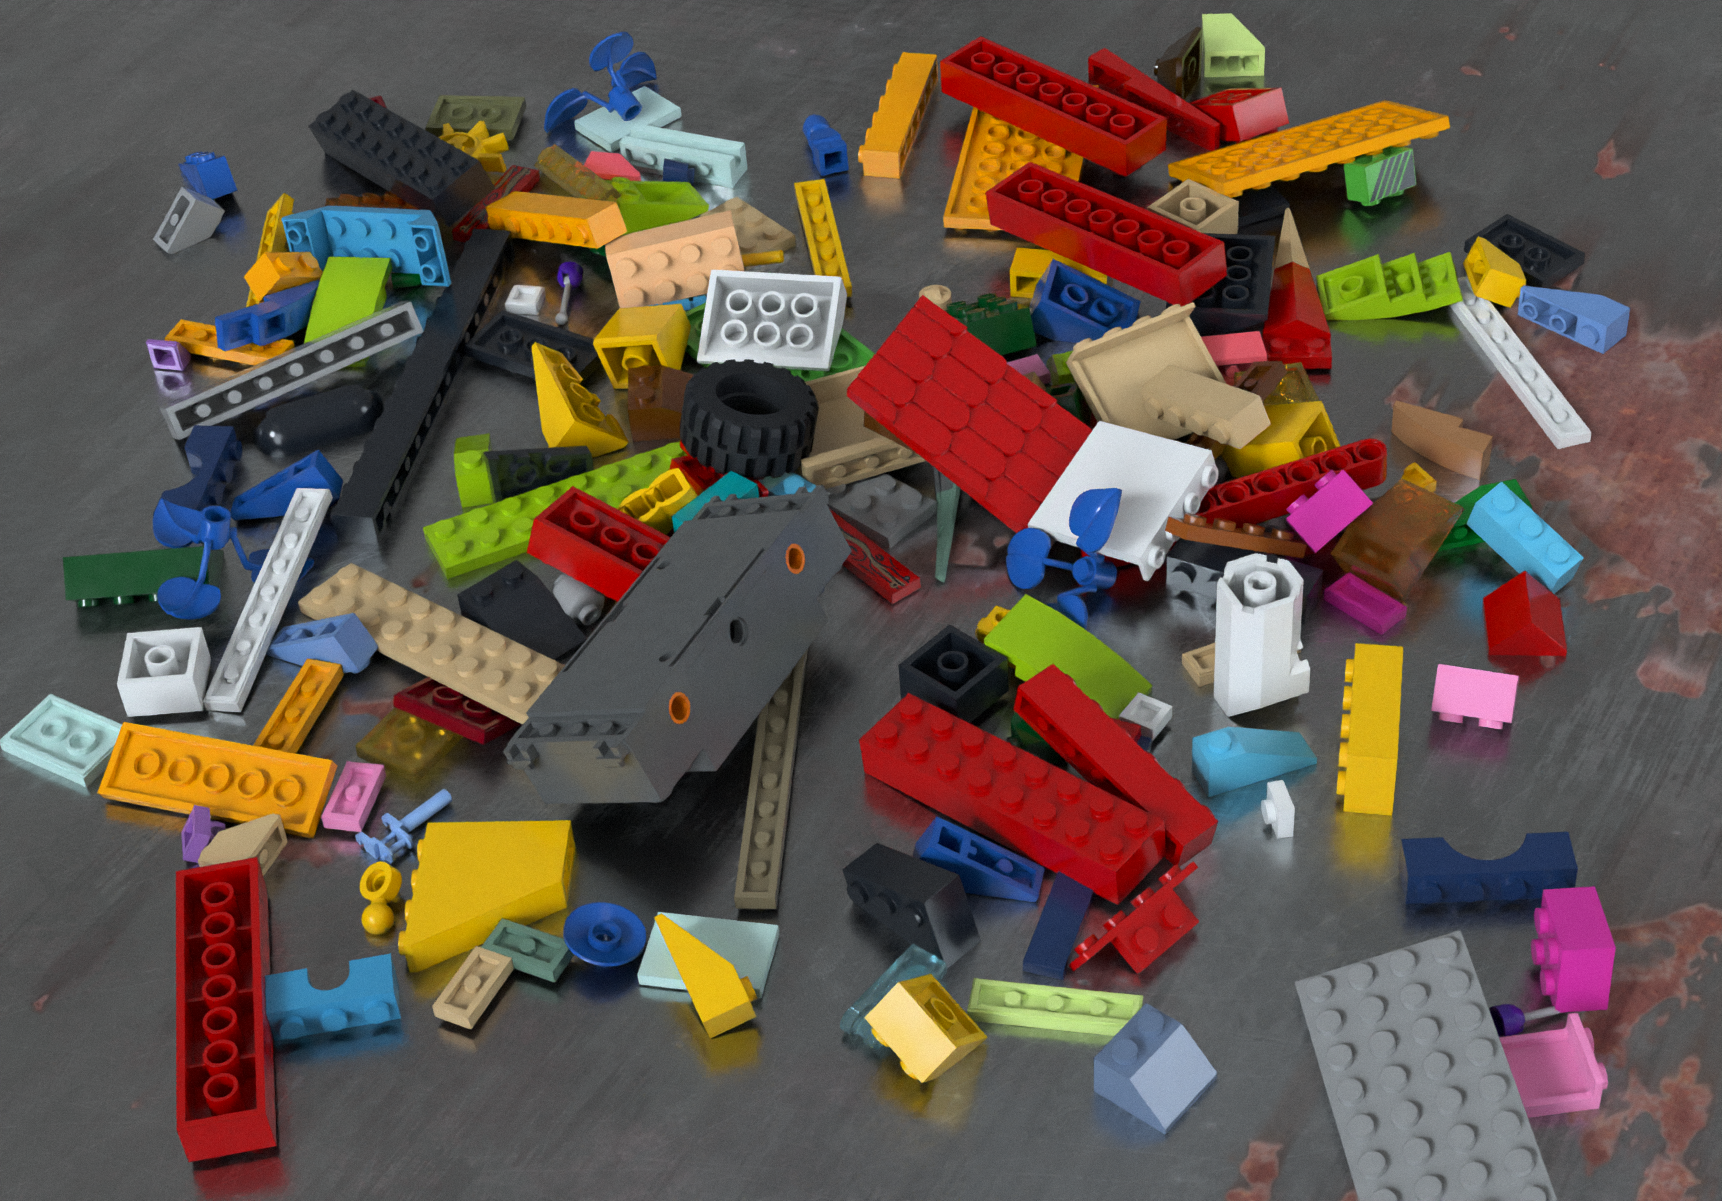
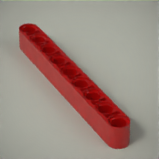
(1273, 490)

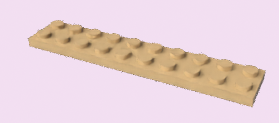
(437, 641)

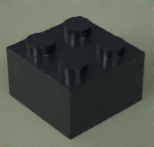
(955, 674)

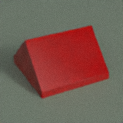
(1524, 619)

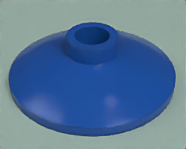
(604, 934)

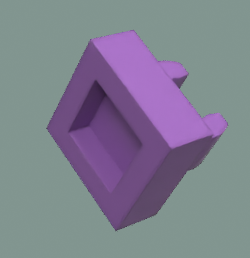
(198, 833)

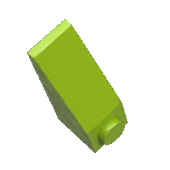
(471, 470)

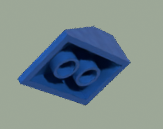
(1078, 307)

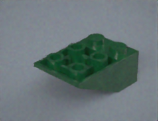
(996, 322)

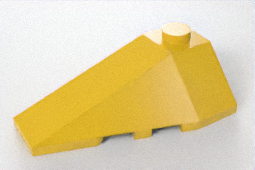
(569, 410)

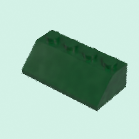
(134, 574)

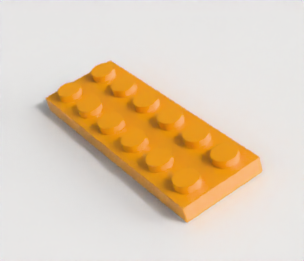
(230, 778)

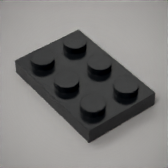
(1539, 254)

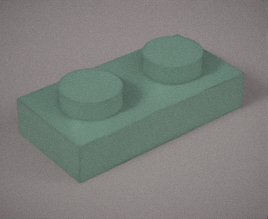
(530, 949)

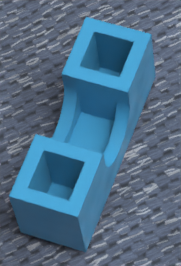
(363, 999)

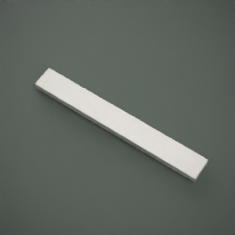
(1520, 369)
(267, 601)

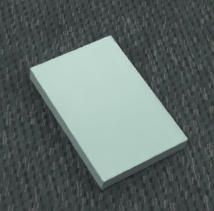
(609, 128)
(64, 740)
(742, 943)

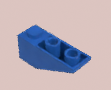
(208, 174)

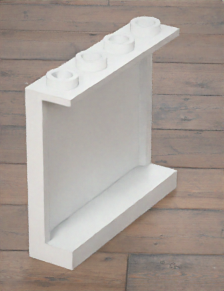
(1156, 482)

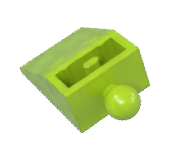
(656, 203)

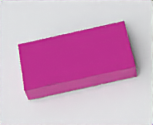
(1365, 603)

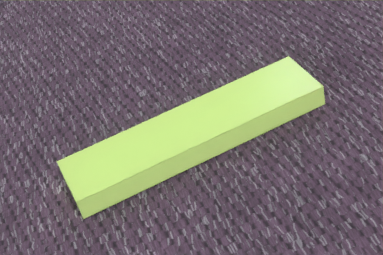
(1051, 1007)

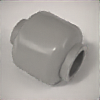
(578, 599)

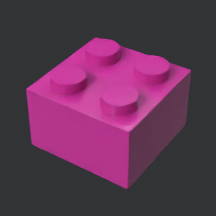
(1328, 510)
(1573, 949)

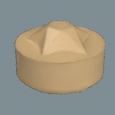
(937, 294)

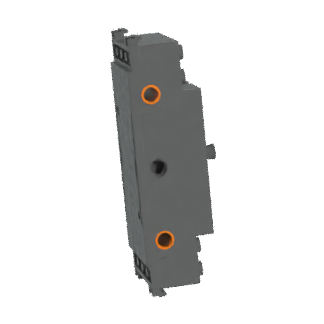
(685, 653)

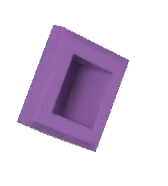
(168, 354)

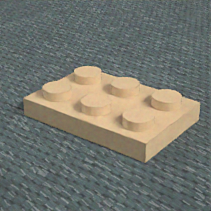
(754, 229)

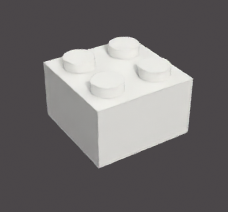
(164, 672)

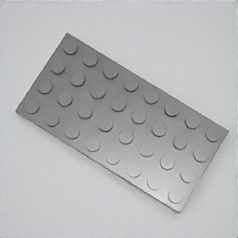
(1421, 1079)

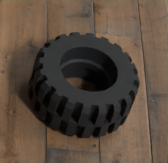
(748, 419)

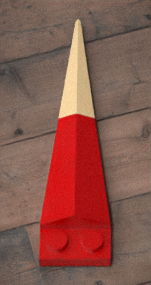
(1296, 319)

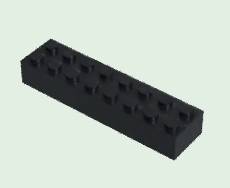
(402, 157)

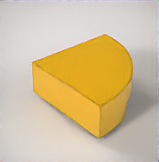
(1419, 477)

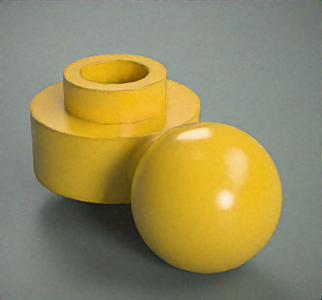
(380, 886)

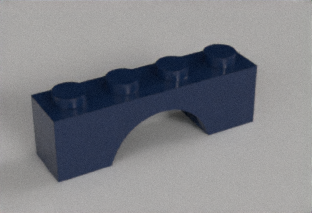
(212, 457)
(1439, 874)

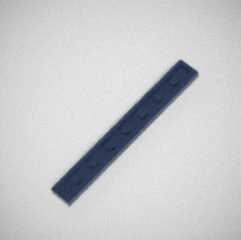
(1062, 921)

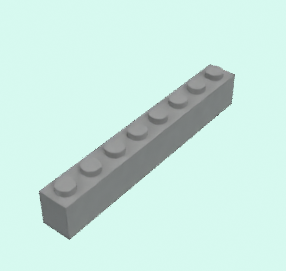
(292, 369)

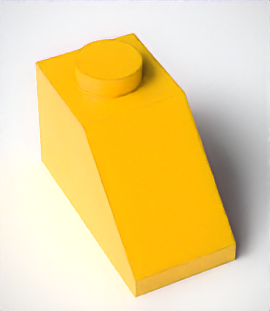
(1493, 273)

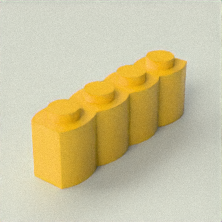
(660, 501)

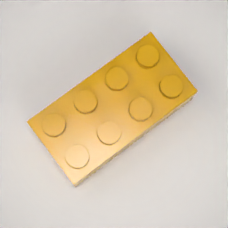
(1370, 729)

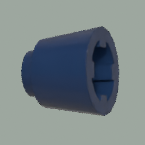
(677, 171)

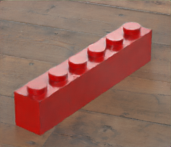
(1113, 760)

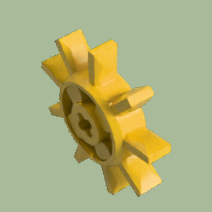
(479, 145)

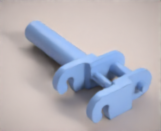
(402, 827)

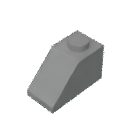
(188, 221)

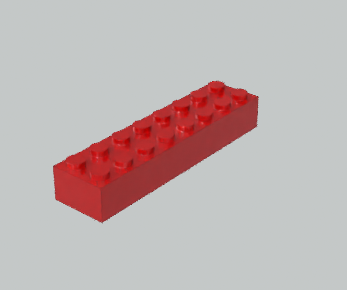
(1054, 106)
(1107, 234)
(1014, 797)
(221, 1011)

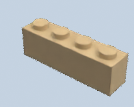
(1205, 406)

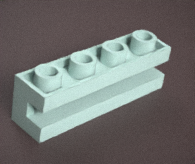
(714, 159)

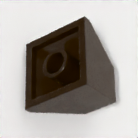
(1181, 65)

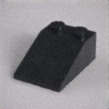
(523, 610)

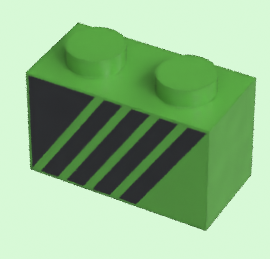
(1380, 175)

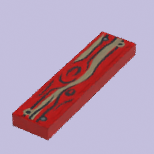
(514, 179)
(876, 566)

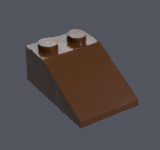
(655, 402)

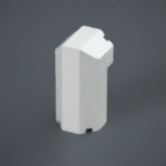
(1258, 635)

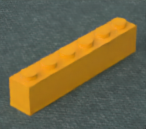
(899, 115)
(557, 219)

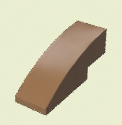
(1442, 439)

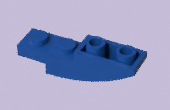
(268, 321)

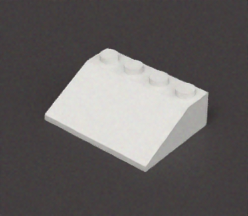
(772, 319)

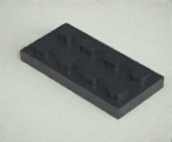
(509, 341)

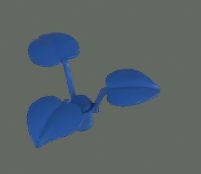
(633, 71)
(1091, 520)
(179, 528)

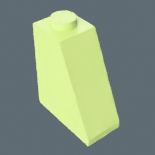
(1230, 48)

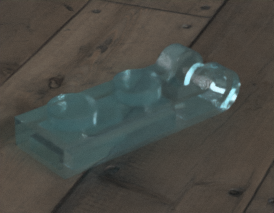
(911, 964)

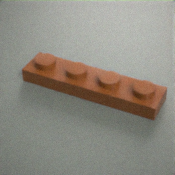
(1225, 533)

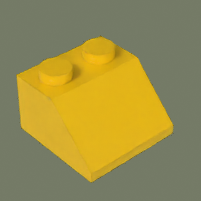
(924, 1027)

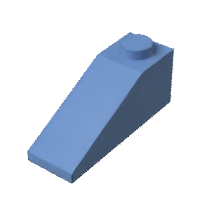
(331, 640)

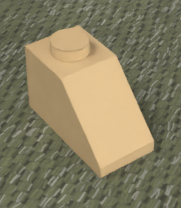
(256, 838)

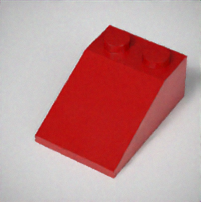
(1245, 112)

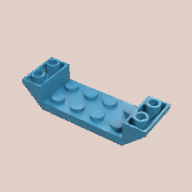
(345, 231)

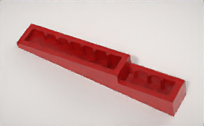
(1130, 84)

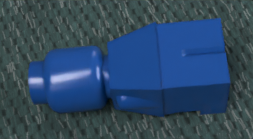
(826, 145)

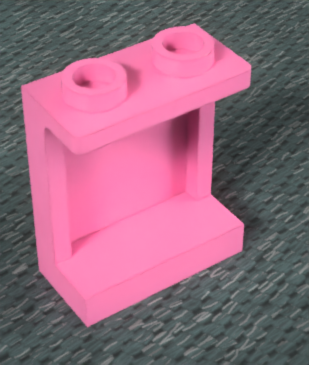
(1556, 1069)

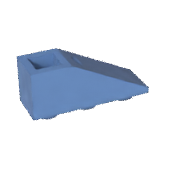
(1576, 315)

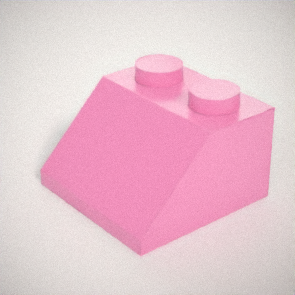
(1474, 694)

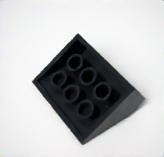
(1243, 294)

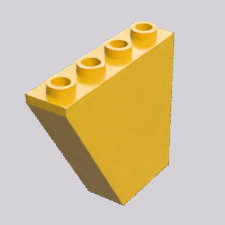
(476, 877)

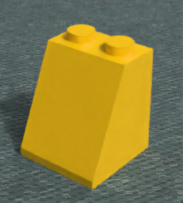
(642, 338)
(1294, 433)

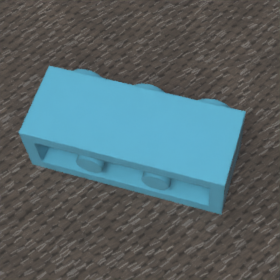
(1524, 538)

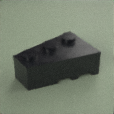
(914, 901)

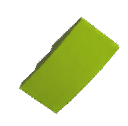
(1388, 289)
(347, 293)
(1039, 636)

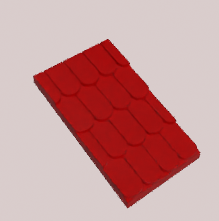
(968, 413)

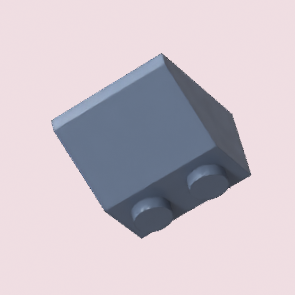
(1153, 1069)

